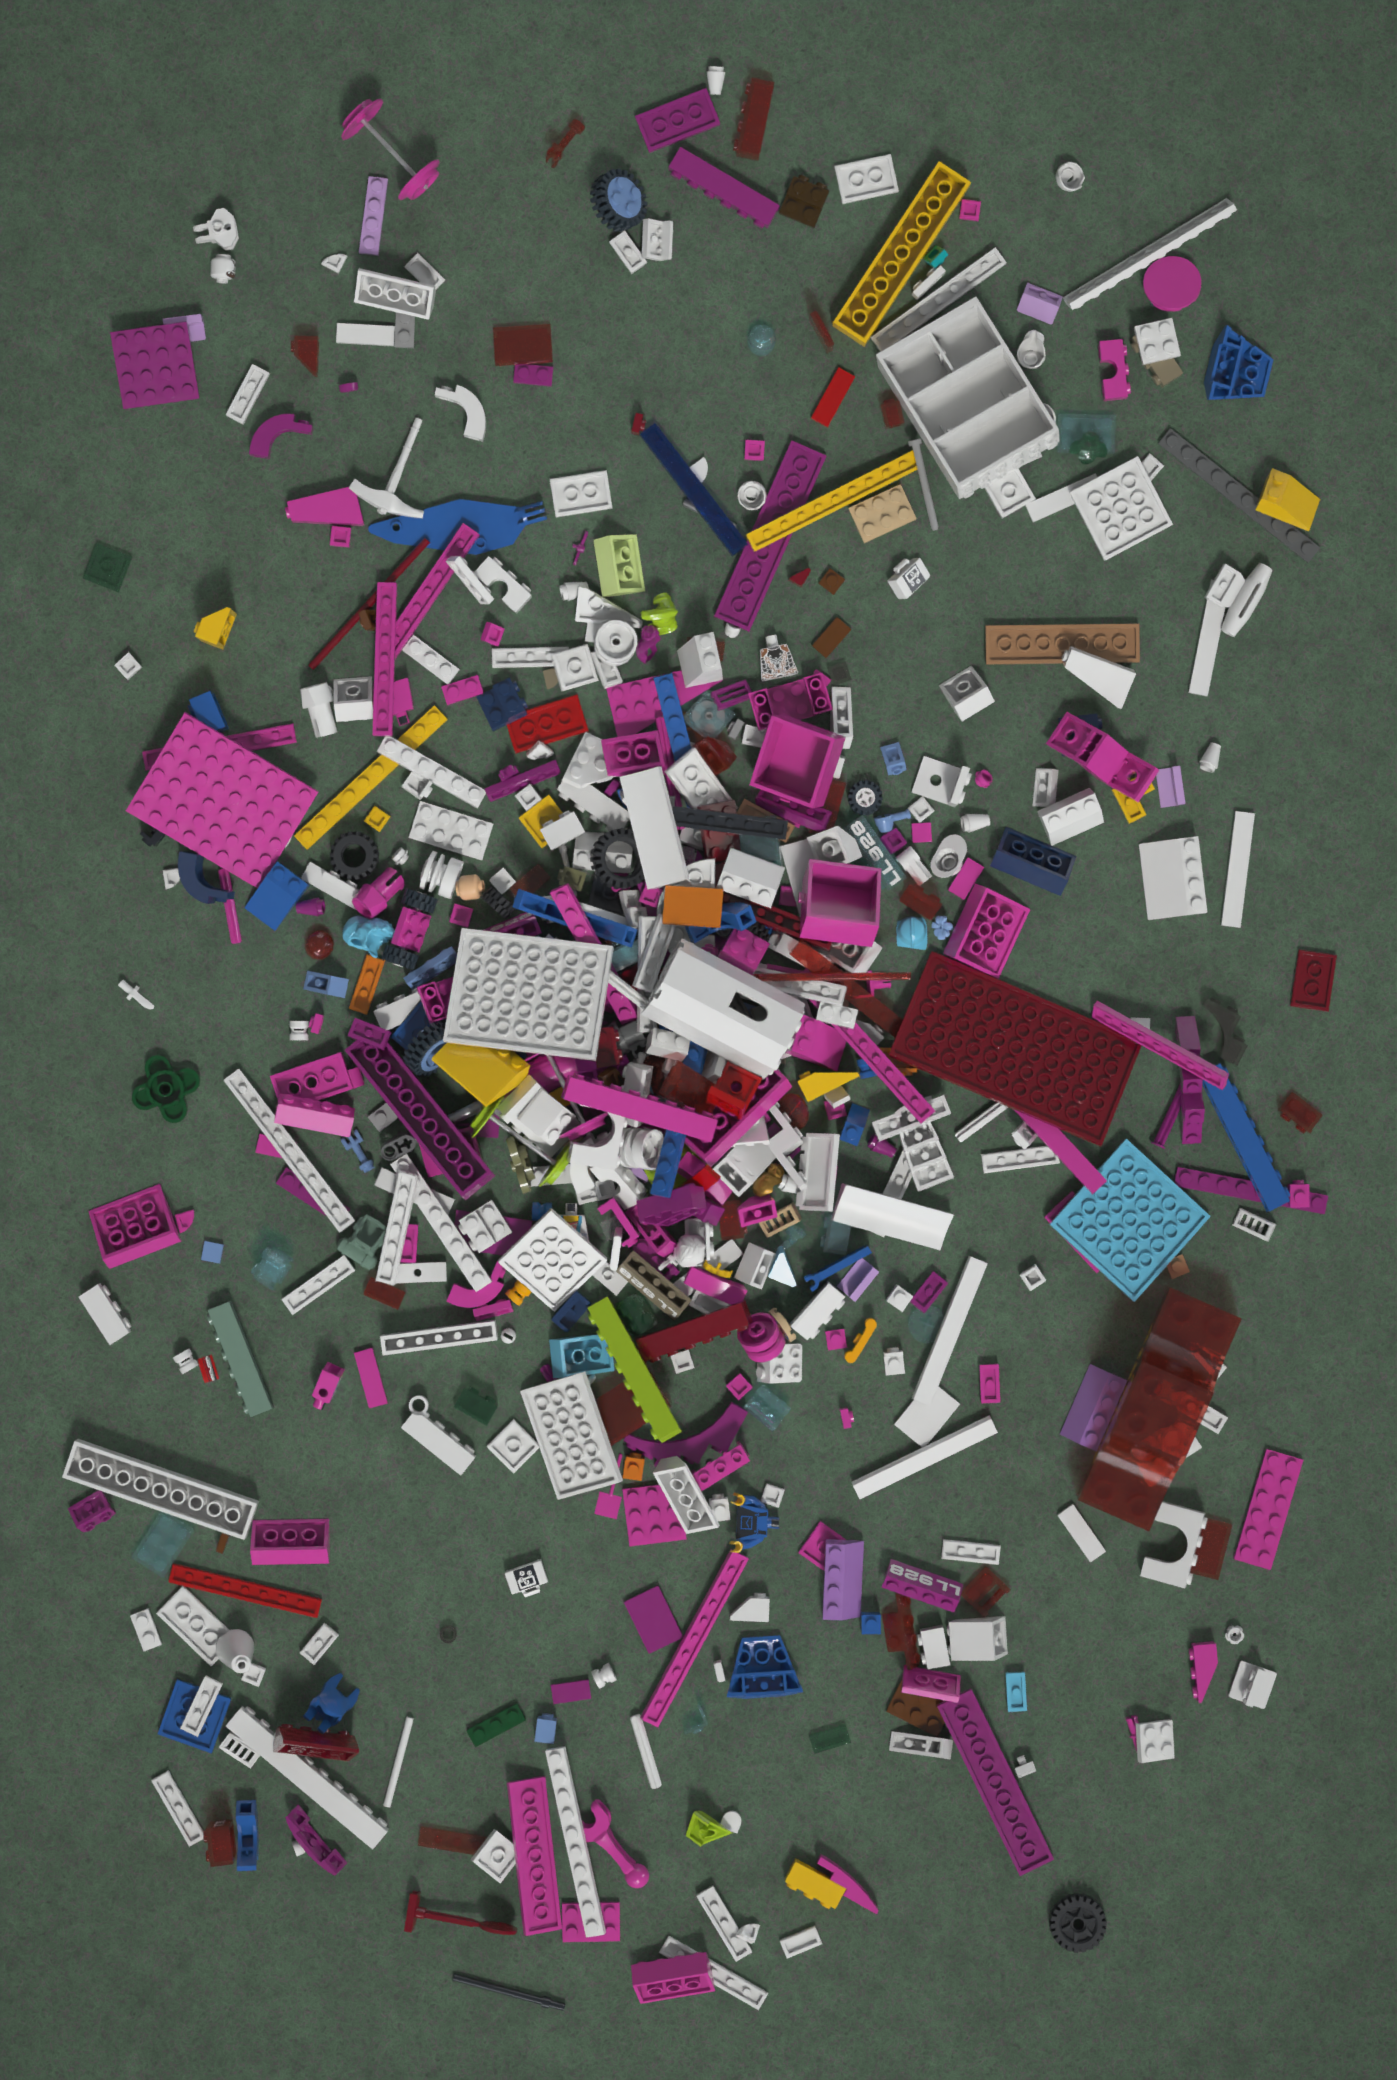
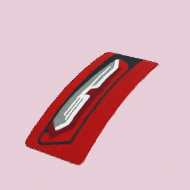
(208, 1369)

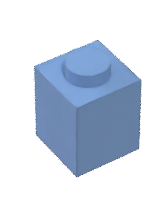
(545, 1728)

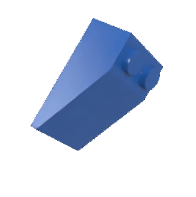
(276, 896)

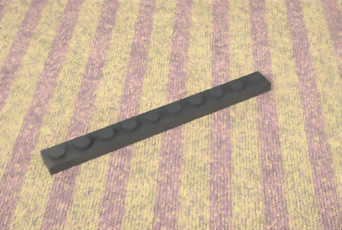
(1237, 494)

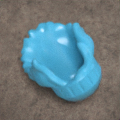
(367, 933)

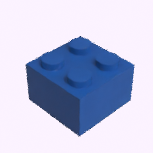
(207, 710)

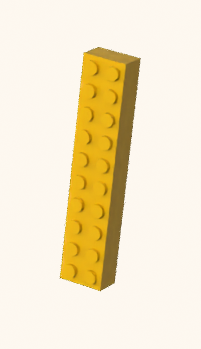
(901, 254)

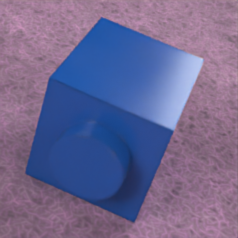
(870, 1623)

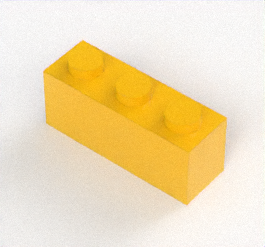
(814, 1884)

